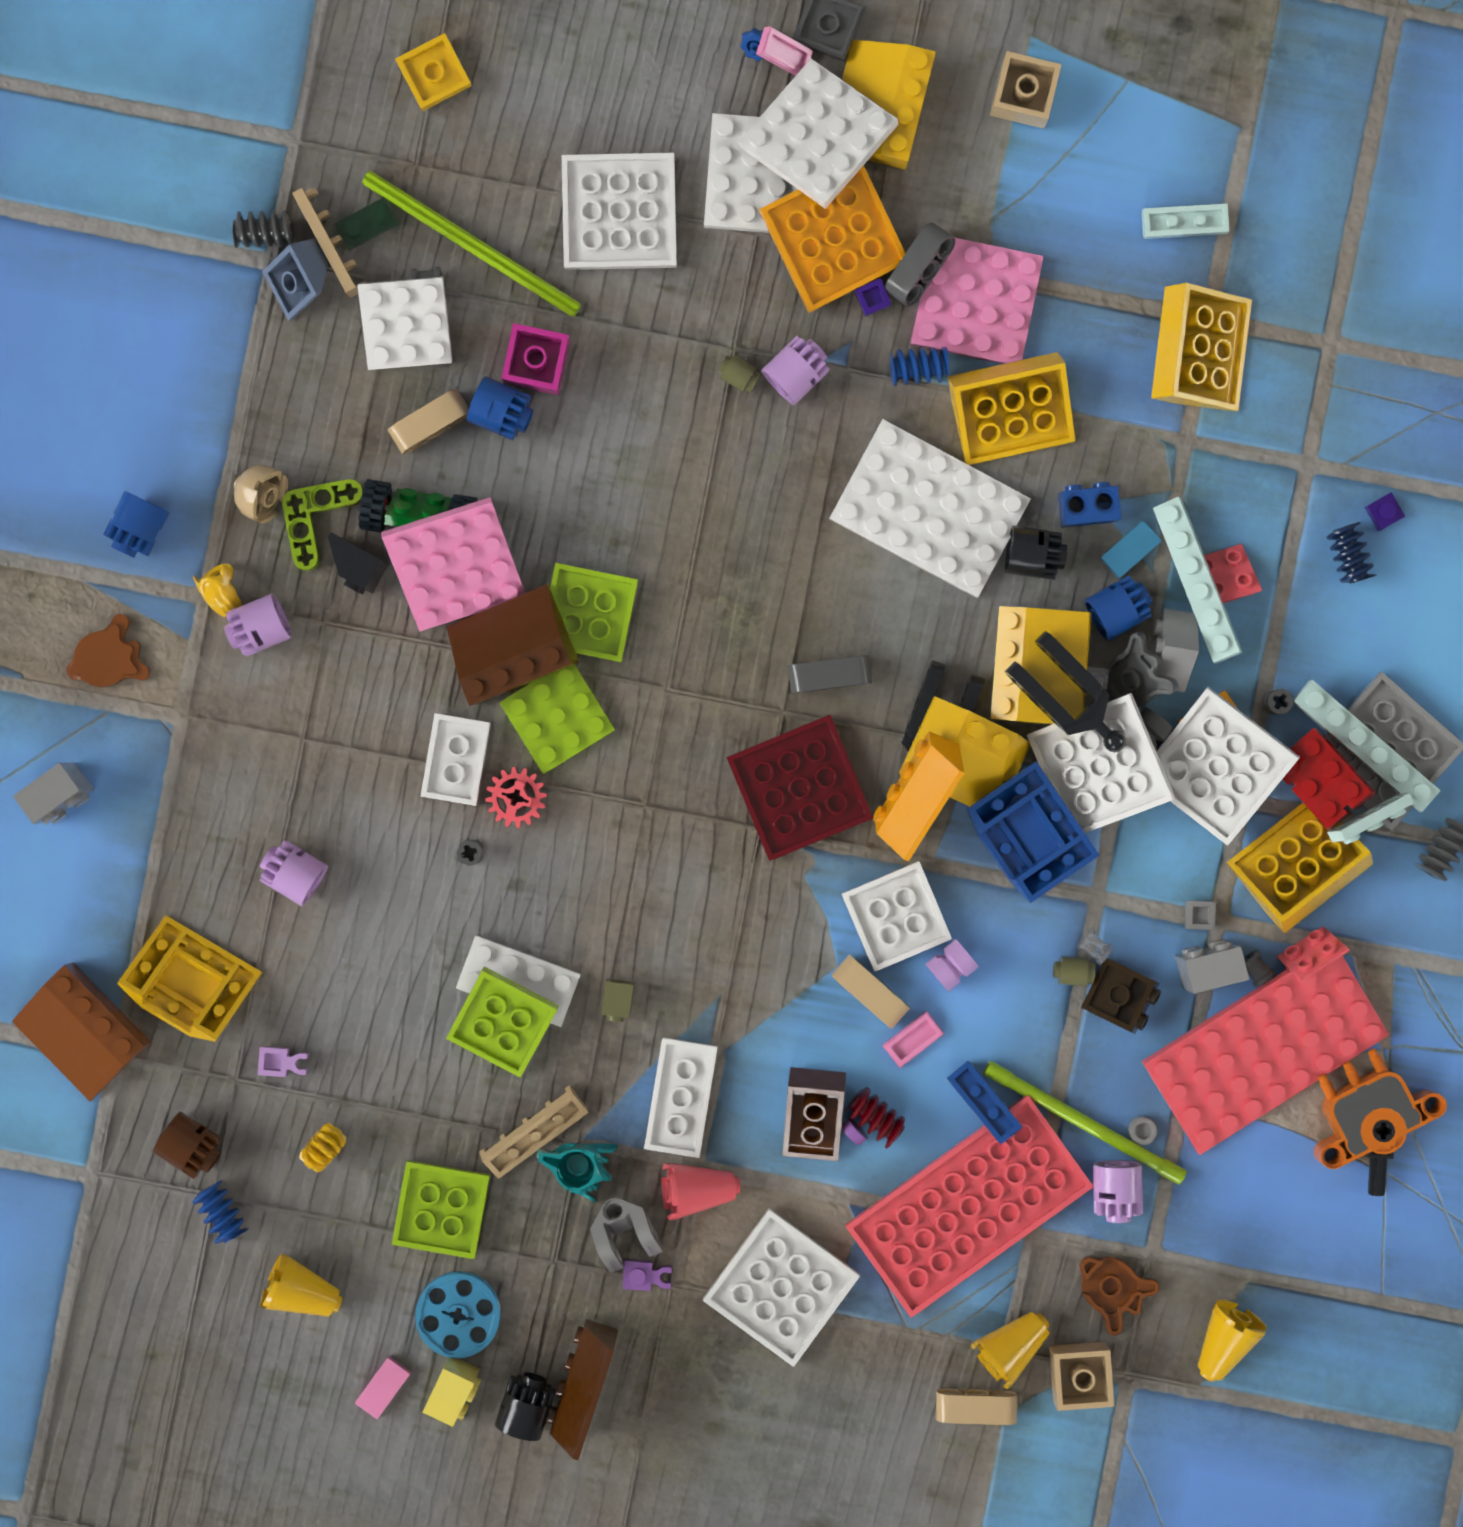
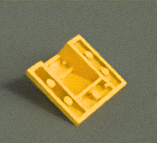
(987, 749)
(188, 981)

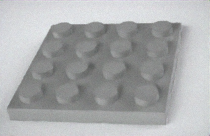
(1404, 728)

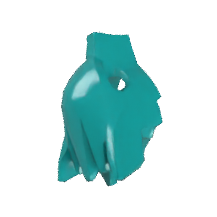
(578, 1166)

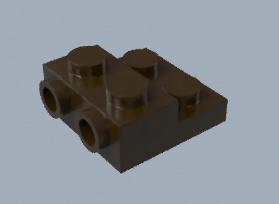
(1121, 996)

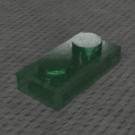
(366, 223)

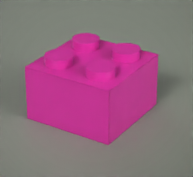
(536, 359)

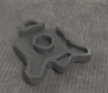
(1137, 673)

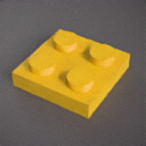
(433, 72)

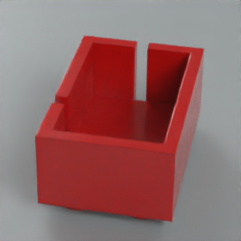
(1326, 780)

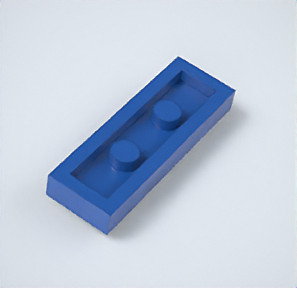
(984, 1103)

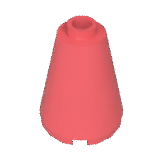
(696, 1189)

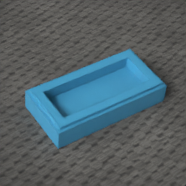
(1130, 549)

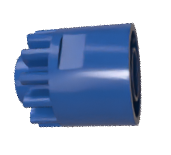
(500, 408)
(135, 525)
(1119, 607)

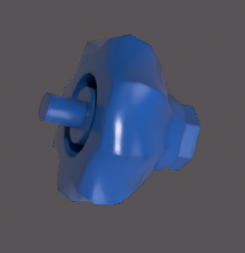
(750, 43)

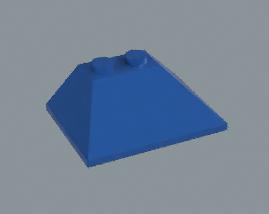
(1031, 833)

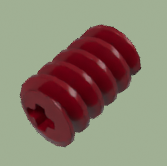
(876, 1116)

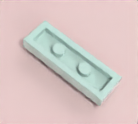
(1185, 221)
(1371, 819)

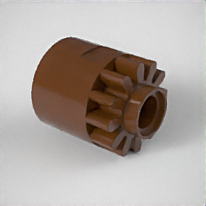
(188, 1145)

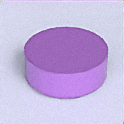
(854, 1132)

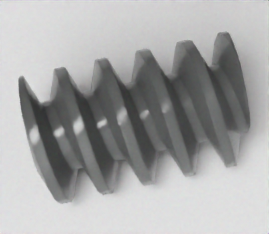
(262, 229)
(1444, 851)

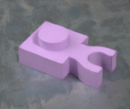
(277, 1061)

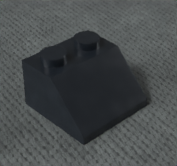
(356, 565)

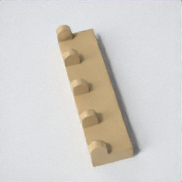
(328, 245)
(534, 1133)

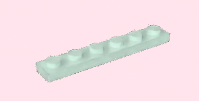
(1197, 580)
(1365, 745)

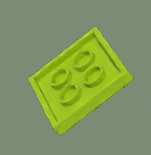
(594, 609)
(557, 717)
(502, 1021)
(440, 1209)

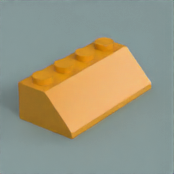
(919, 794)

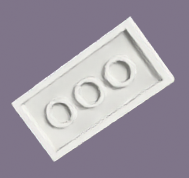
(531, 972)
(680, 1097)

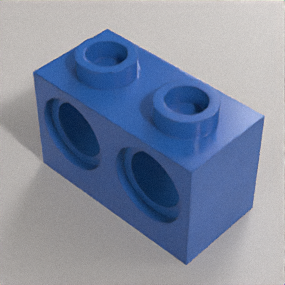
(1090, 512)

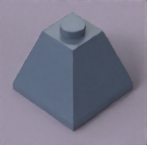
(297, 276)

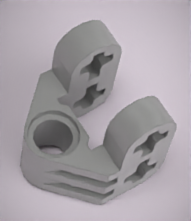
(631, 1216)

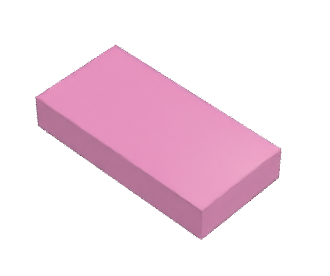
(783, 51)
(913, 1039)
(383, 1387)

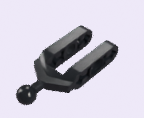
(928, 691)
(1091, 717)

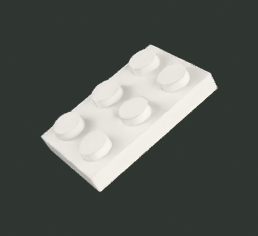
(455, 759)

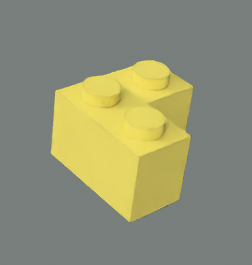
(453, 1388)

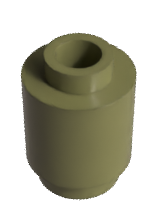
(739, 373)
(1074, 971)

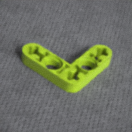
(310, 506)

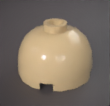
(259, 491)

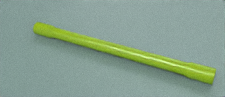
(1160, 1165)

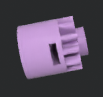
(796, 369)
(257, 625)
(292, 872)
(1118, 1190)

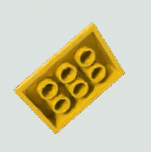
(895, 80)
(1201, 347)
(1012, 408)
(1016, 642)
(1297, 867)

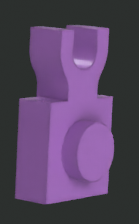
(640, 1275)

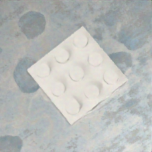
(405, 323)
(896, 916)

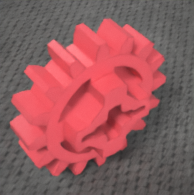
(520, 784)

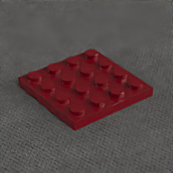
(799, 787)

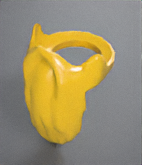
(218, 590)

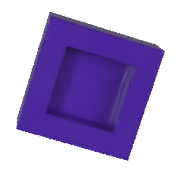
(872, 297)
(1384, 511)

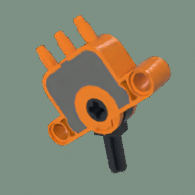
(1365, 1105)

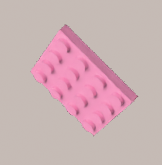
(979, 303)
(453, 564)

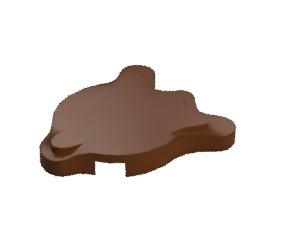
(106, 657)
(1113, 1289)

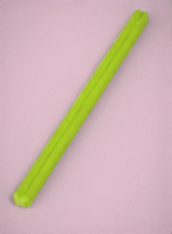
(471, 243)

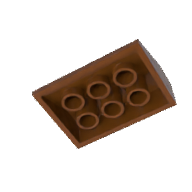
(510, 645)
(583, 1386)

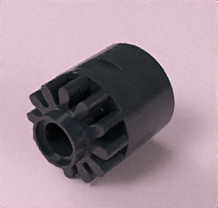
(1035, 552)
(525, 1407)

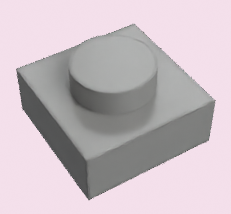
(1200, 915)

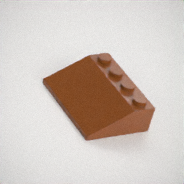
(80, 1030)

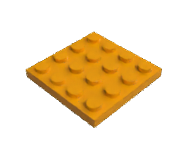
(834, 246)

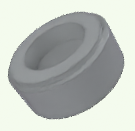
(1142, 1130)

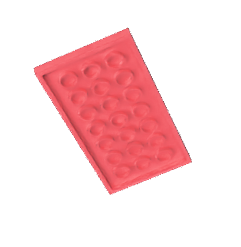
(1263, 1051)
(968, 1208)

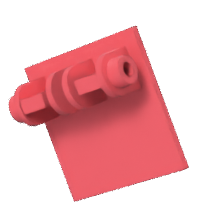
(1232, 573)
(1312, 953)

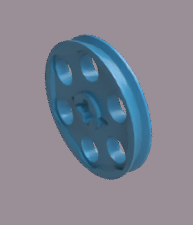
(447, 1325)

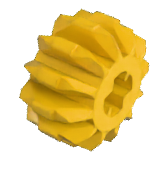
(323, 1147)

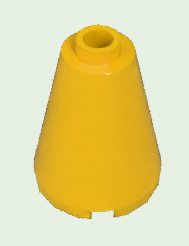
(299, 1290)
(1228, 1339)
(1012, 1346)

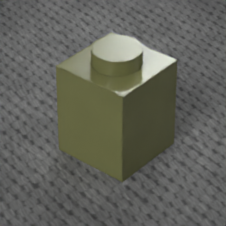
(617, 999)

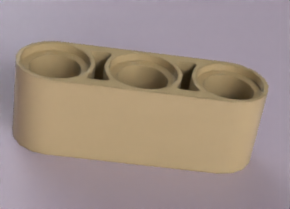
(429, 421)
(870, 991)
(976, 1406)

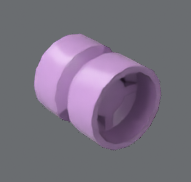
(952, 965)

